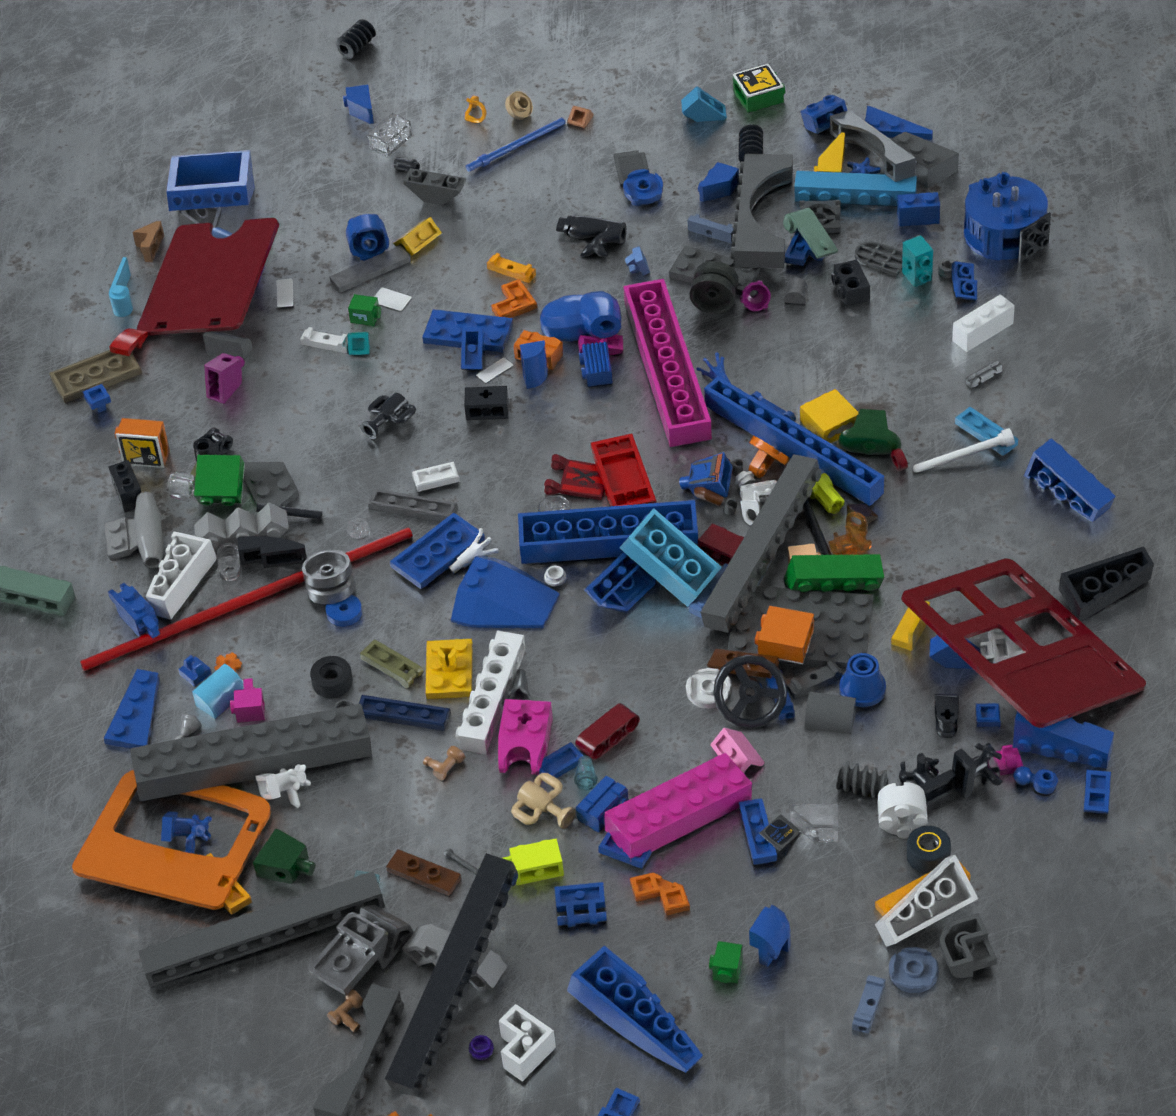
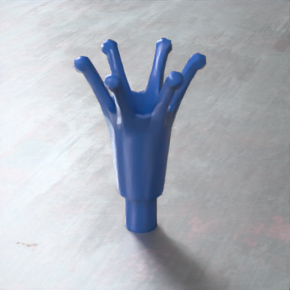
(716, 370)

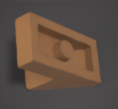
(149, 239)

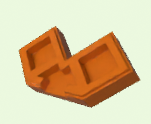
(653, 886)

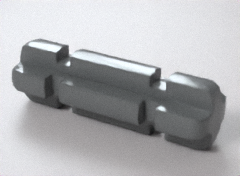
(984, 374)

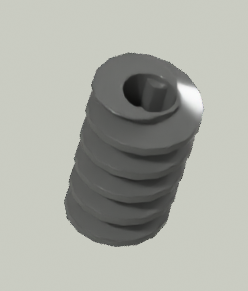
(861, 780)

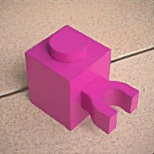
(248, 703)

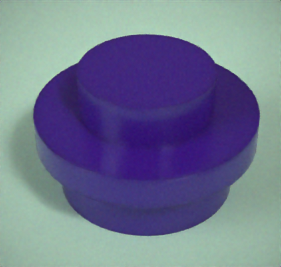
(481, 1047)

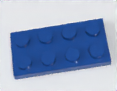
(446, 329)
(435, 550)

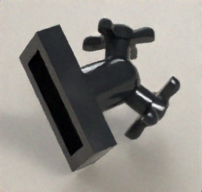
(969, 768)
(933, 786)

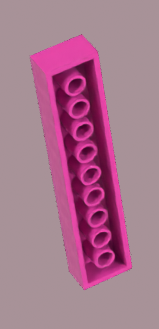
(667, 363)

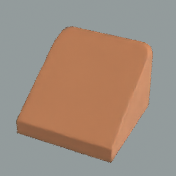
(579, 117)

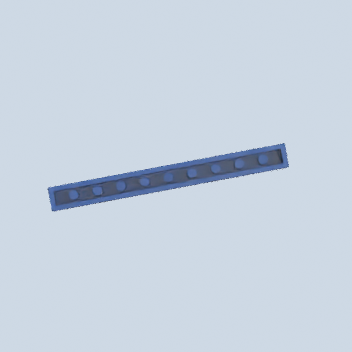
(792, 439)

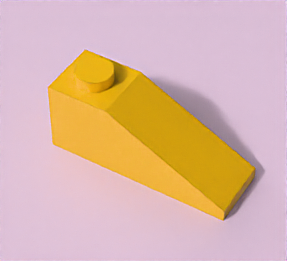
(833, 157)

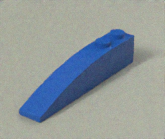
(627, 1005)

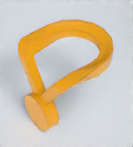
(473, 103)

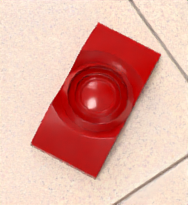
(622, 471)

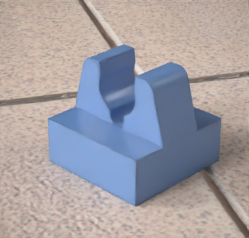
(637, 262)

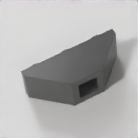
(433, 186)

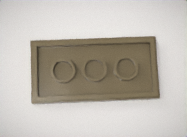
(102, 369)

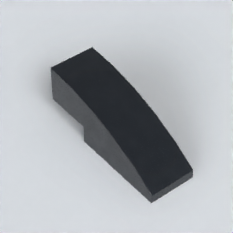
(270, 551)

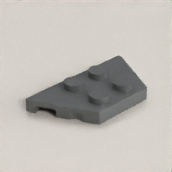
(270, 483)

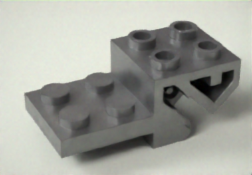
(361, 942)

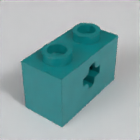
(917, 261)

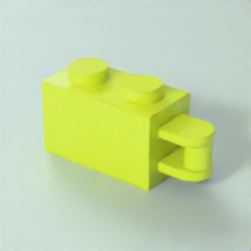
(537, 861)

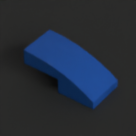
(1097, 791)
(620, 1104)

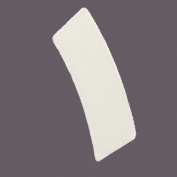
(284, 292)

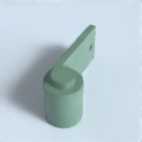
(811, 230)

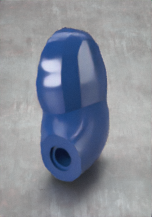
(586, 314)

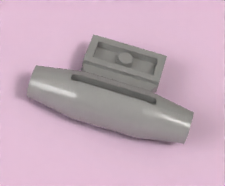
(142, 532)

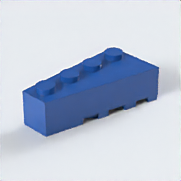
(1069, 480)
(1065, 741)

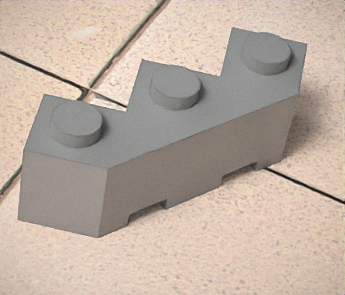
(269, 522)
(428, 942)

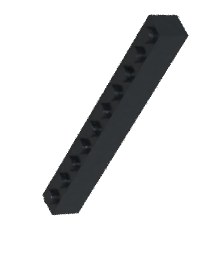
(451, 975)

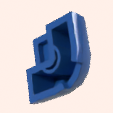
(770, 934)

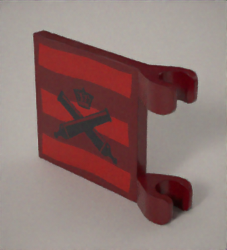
(578, 479)

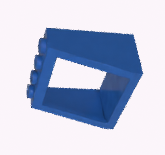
(210, 180)

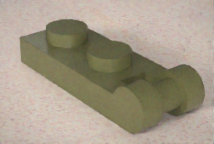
(391, 663)

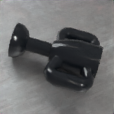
(393, 409)

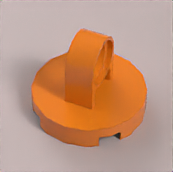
(765, 457)

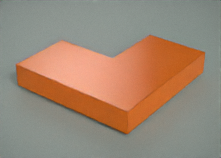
(517, 302)

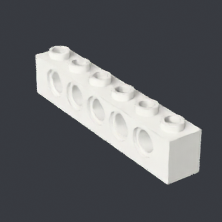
(491, 690)

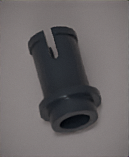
(405, 165)

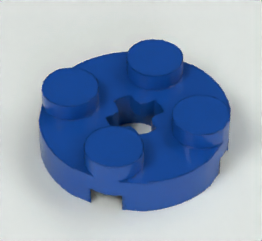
(643, 196)

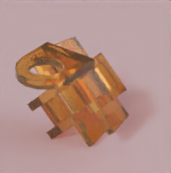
(854, 536)

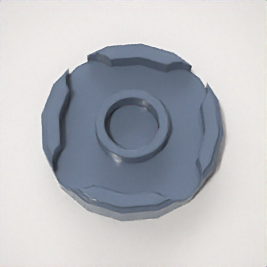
(913, 970)

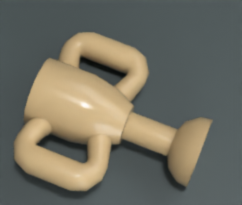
(540, 801)

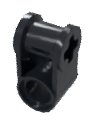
(212, 443)
(946, 714)

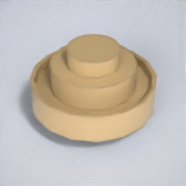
(518, 105)

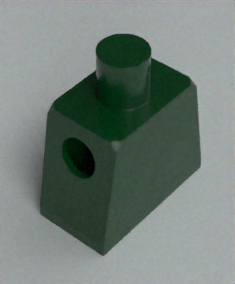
(283, 859)

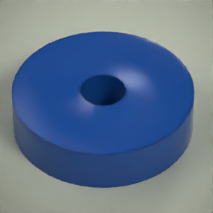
(345, 618)

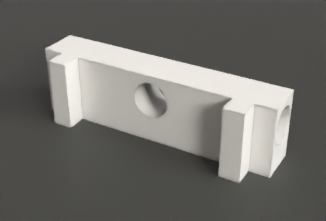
(325, 340)

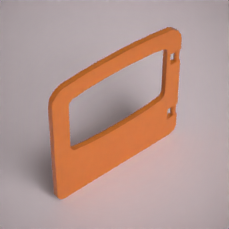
(162, 870)

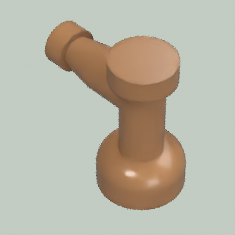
(454, 755)
(353, 1000)

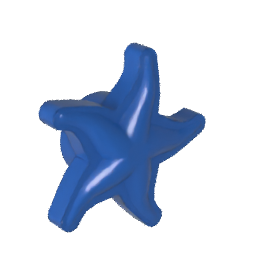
(863, 167)

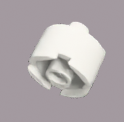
(902, 809)

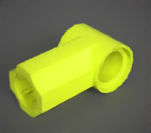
(827, 495)

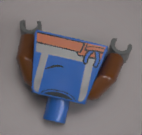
(711, 479)

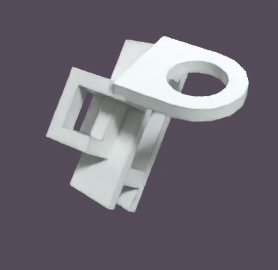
(752, 496)
(995, 648)

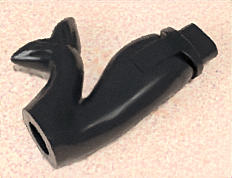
(585, 227)

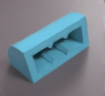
(217, 690)

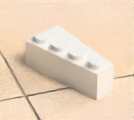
(180, 572)
(932, 899)

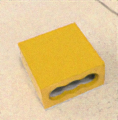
(828, 416)

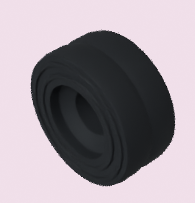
(327, 666)

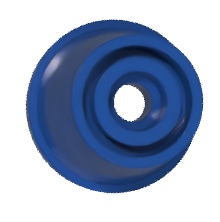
(863, 680)

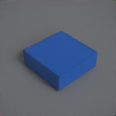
(988, 715)

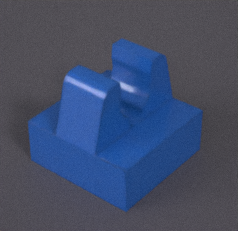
(97, 398)
(194, 670)

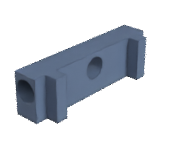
(710, 228)
(871, 995)

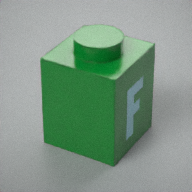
(364, 310)

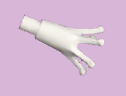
(470, 553)

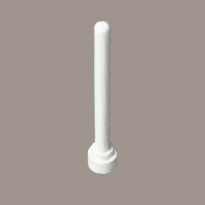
(1004, 438)

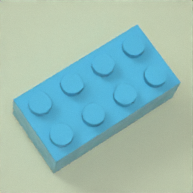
(670, 557)

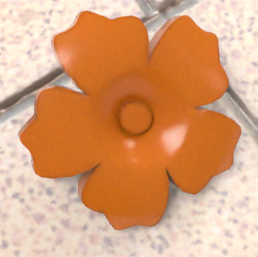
(230, 660)

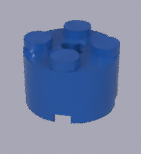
(366, 236)

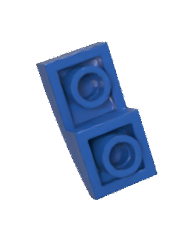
(963, 280)

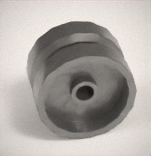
(328, 577)

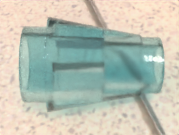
(585, 774)

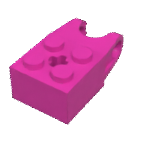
(524, 733)

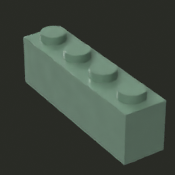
(35, 591)

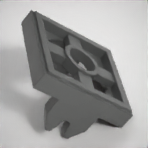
(834, 206)

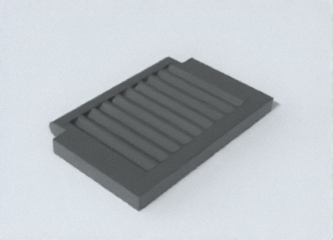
(628, 162)

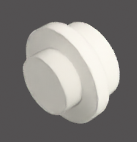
(744, 478)
(555, 576)

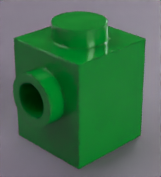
(726, 962)

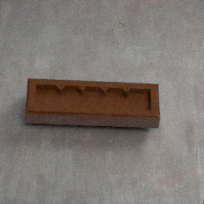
(721, 657)
(423, 872)

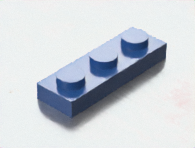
(754, 821)

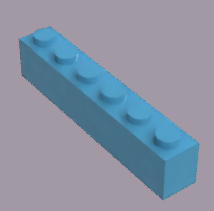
(851, 188)

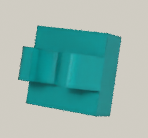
(358, 343)

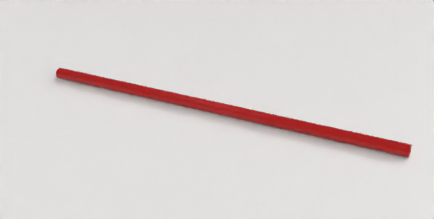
(234, 604)

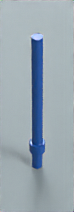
(485, 159)

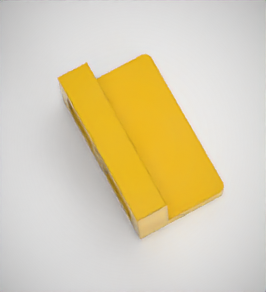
(419, 236)
(908, 630)

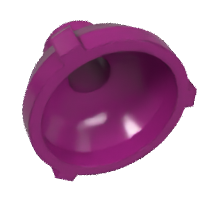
(759, 300)

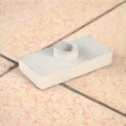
(435, 476)

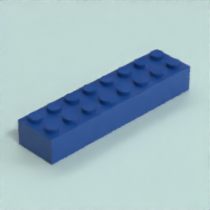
(594, 531)

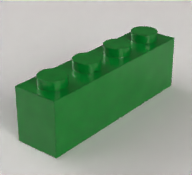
(834, 572)

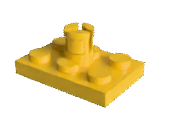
(449, 668)

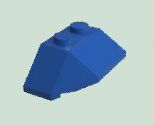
(620, 584)

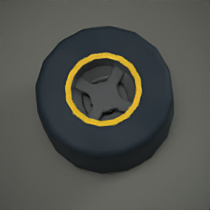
(927, 848)

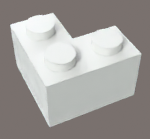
(527, 1041)

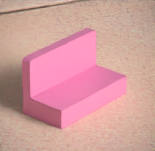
(737, 748)

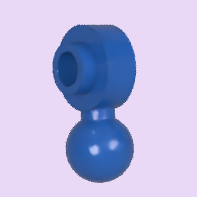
(1043, 781)

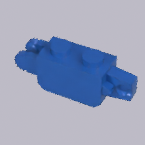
(135, 611)

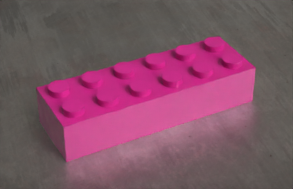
(678, 806)

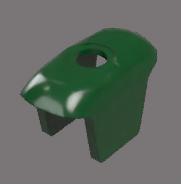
(870, 434)

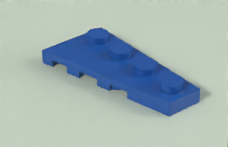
(134, 715)

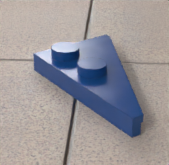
(893, 125)

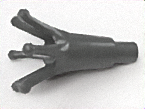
(520, 687)

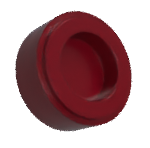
(899, 459)

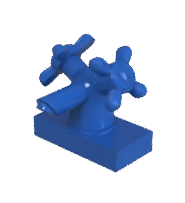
(186, 827)

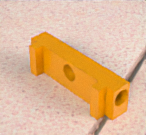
(511, 268)

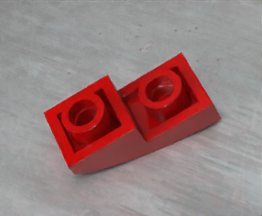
(127, 341)

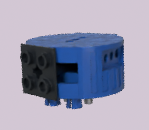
(1006, 218)

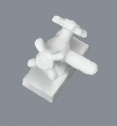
(272, 784)

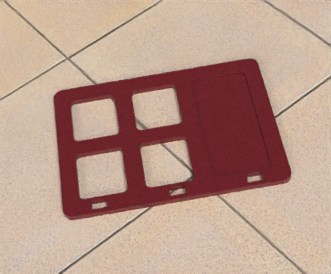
(1045, 681)

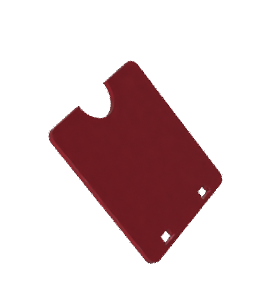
(208, 278)

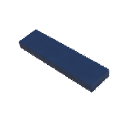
(405, 712)

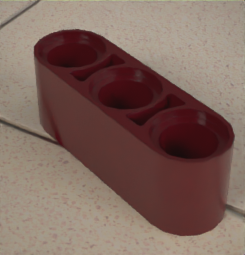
(607, 731)

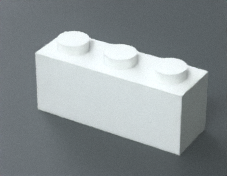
(983, 323)

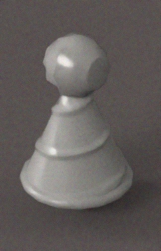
(189, 725)

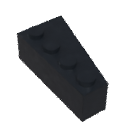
(1104, 581)

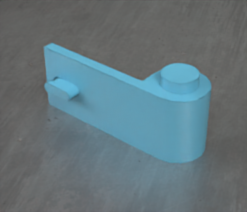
(119, 293)

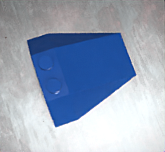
(501, 597)

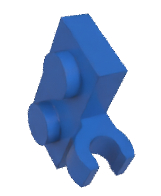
(799, 251)

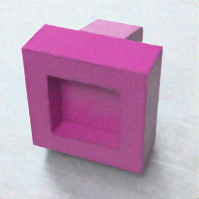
(1010, 760)

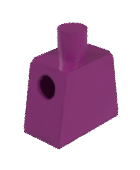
(223, 377)

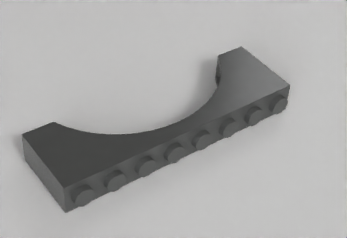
(752, 243)

